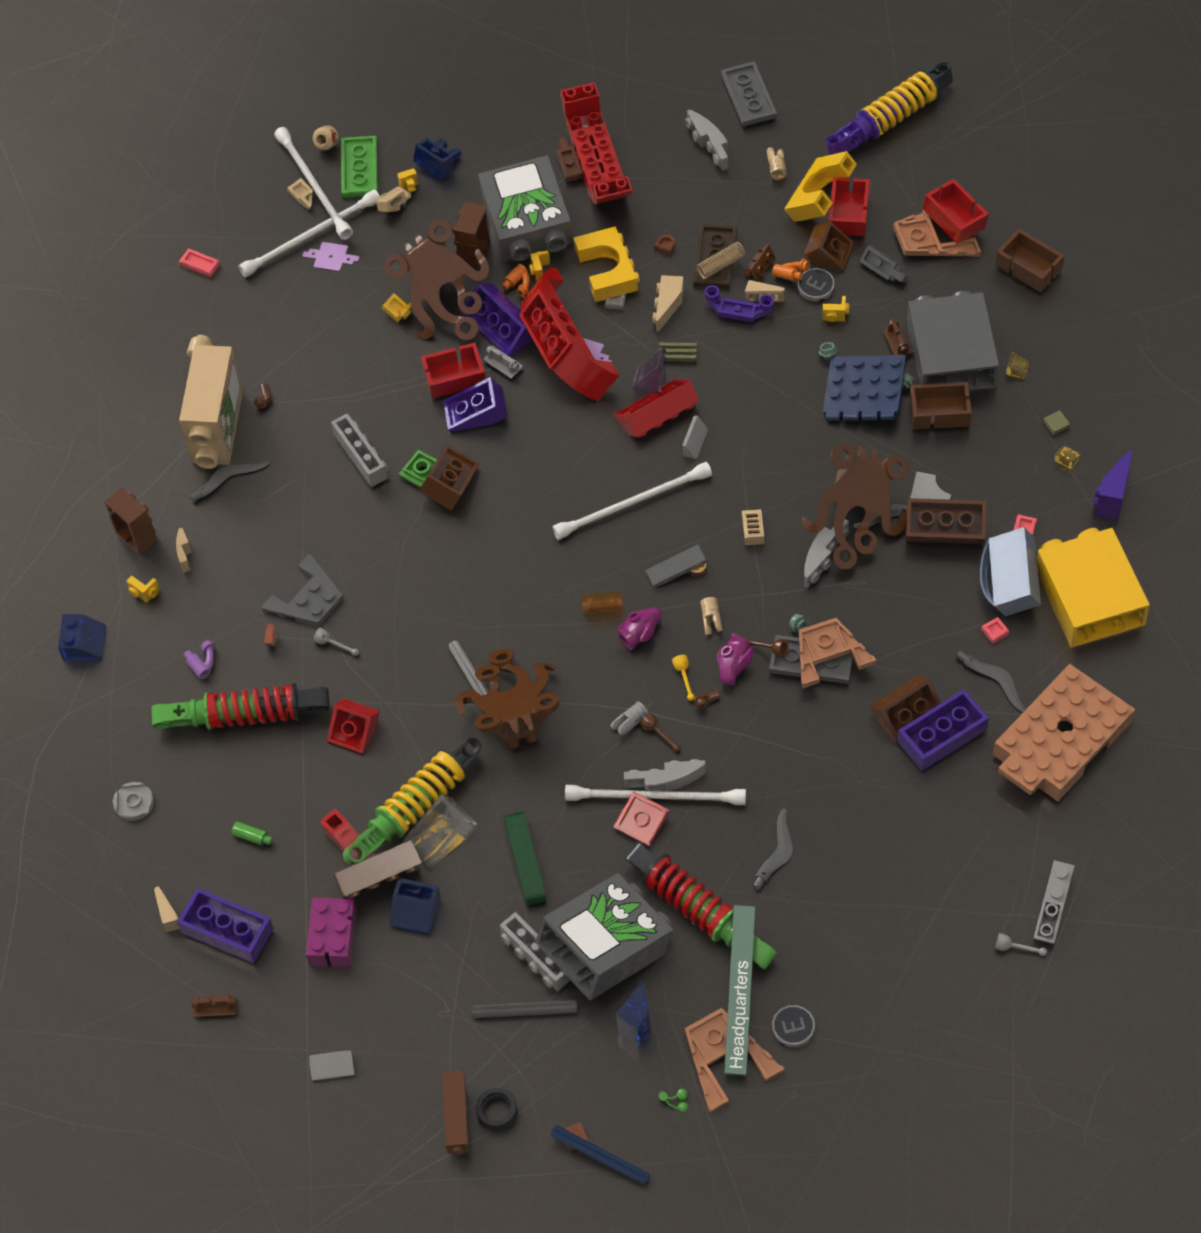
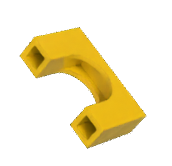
(809, 199)
(608, 244)

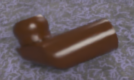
(265, 397)
(703, 699)

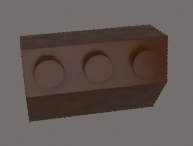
(905, 705)

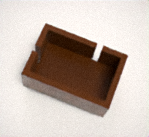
(471, 232)
(1029, 260)
(940, 405)
(131, 520)

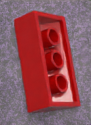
(657, 407)

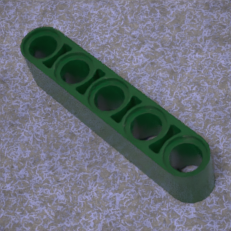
(525, 858)

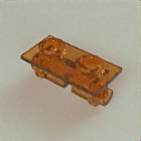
(602, 602)

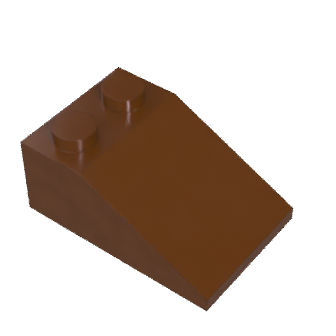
(449, 477)

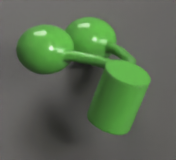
(681, 1094)

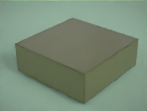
(1056, 422)

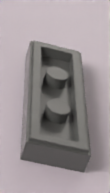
(676, 566)

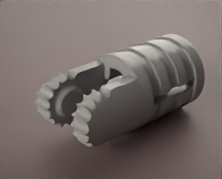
(630, 718)

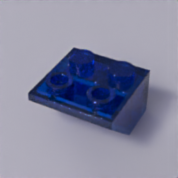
(414, 905)

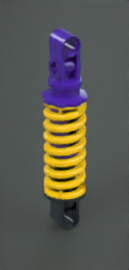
(891, 108)

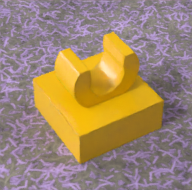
(408, 179)

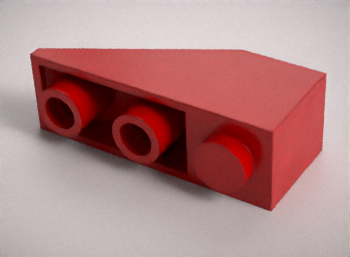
(341, 832)

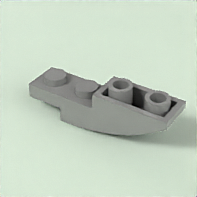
(710, 136)
(820, 553)
(673, 777)
(1054, 902)

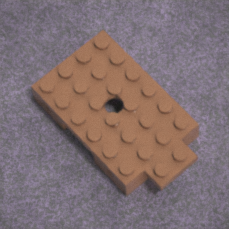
(1044, 757)

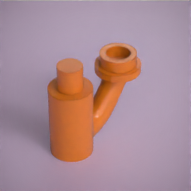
(789, 270)
(518, 273)

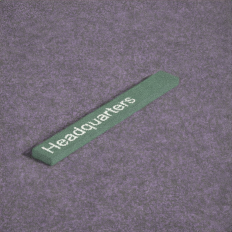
(739, 990)

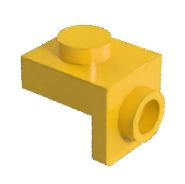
(537, 261)
(397, 308)
(835, 312)
(143, 591)

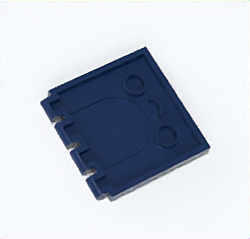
(864, 387)

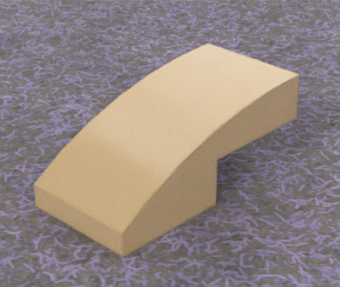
(183, 549)

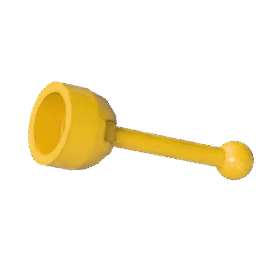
(681, 664)

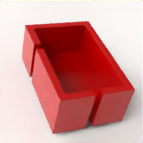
(850, 209)
(953, 211)
(448, 375)

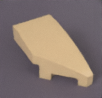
(301, 192)

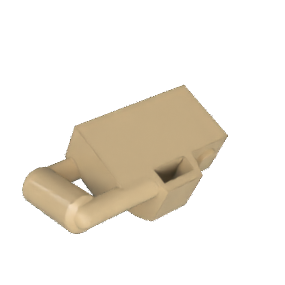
(393, 199)

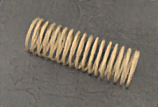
(725, 259)

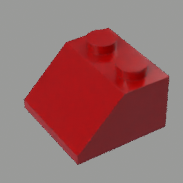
(352, 725)

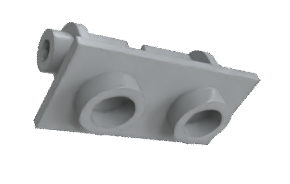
(502, 362)

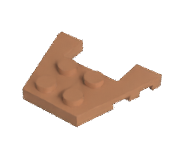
(826, 642)

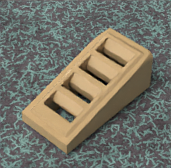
(755, 290)
(753, 539)
(167, 913)

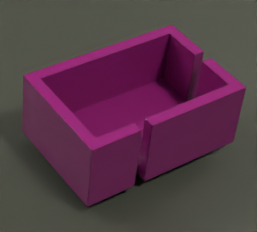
(331, 932)

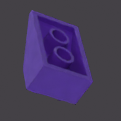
(476, 406)
(1112, 489)

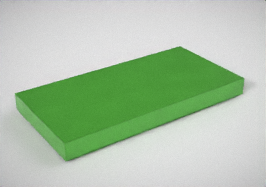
(358, 166)

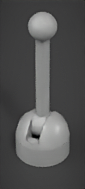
(323, 637)
(1004, 943)

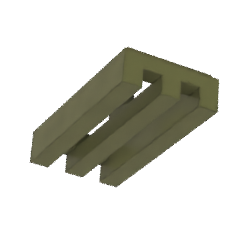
(679, 349)

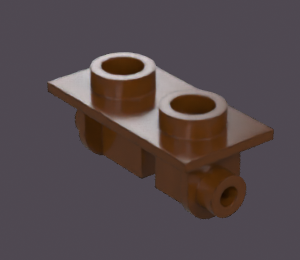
(762, 260)
(897, 339)
(214, 1006)

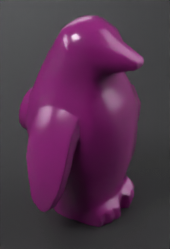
(639, 627)
(734, 658)

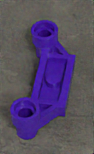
(738, 309)

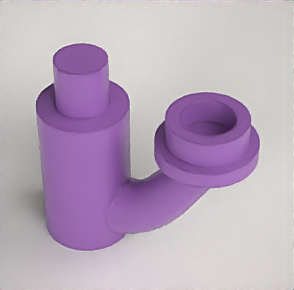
(201, 668)

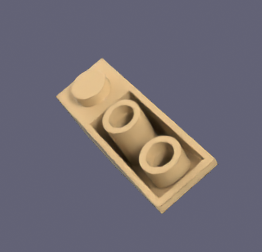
(670, 298)

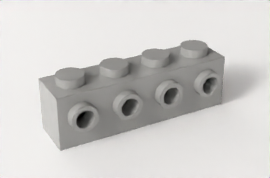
(359, 450)
(522, 938)

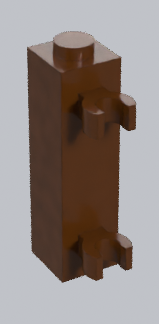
(455, 1112)

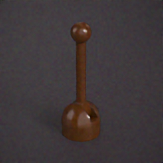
(779, 647)
(649, 722)

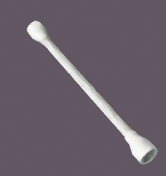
(342, 228)
(250, 266)
(700, 472)
(735, 796)

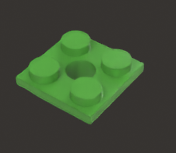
(410, 471)

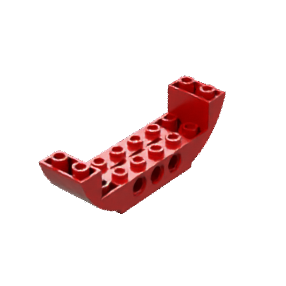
(593, 145)
(561, 341)

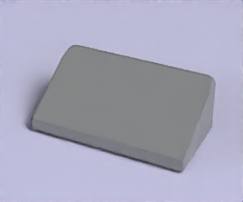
(694, 438)
(331, 1065)

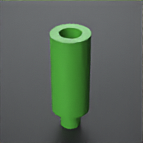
(251, 834)

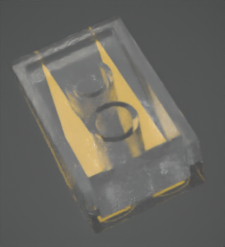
(440, 830)

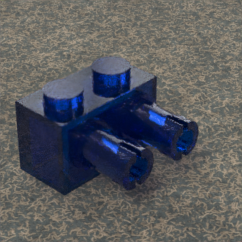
(435, 157)

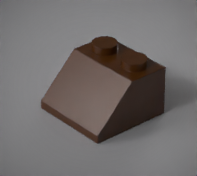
(829, 246)

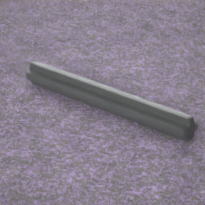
(524, 1009)

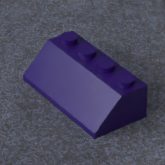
(499, 319)

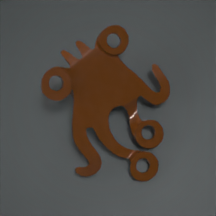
(430, 268)
(862, 484)
(512, 712)

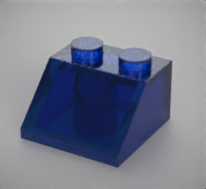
(81, 637)
(634, 1016)

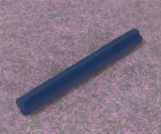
(600, 1154)

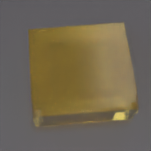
(1017, 366)
(1067, 457)

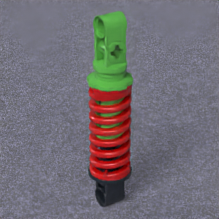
(239, 709)
(692, 899)

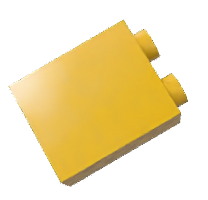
(1091, 586)

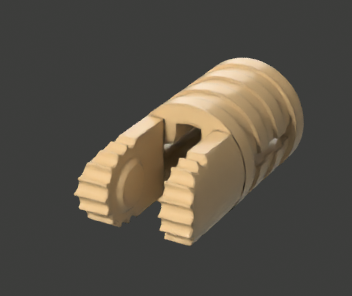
(776, 164)
(710, 614)

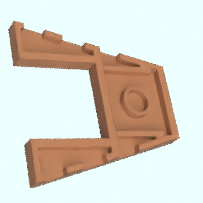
(919, 239)
(708, 1045)

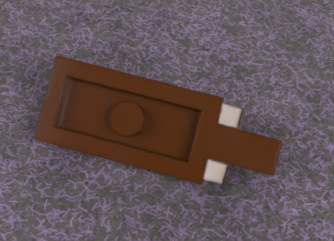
(569, 161)

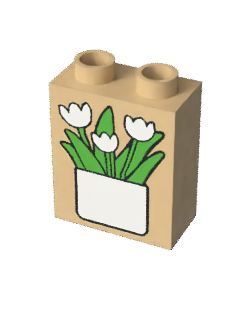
(211, 405)

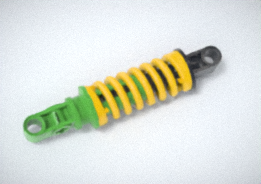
(412, 798)

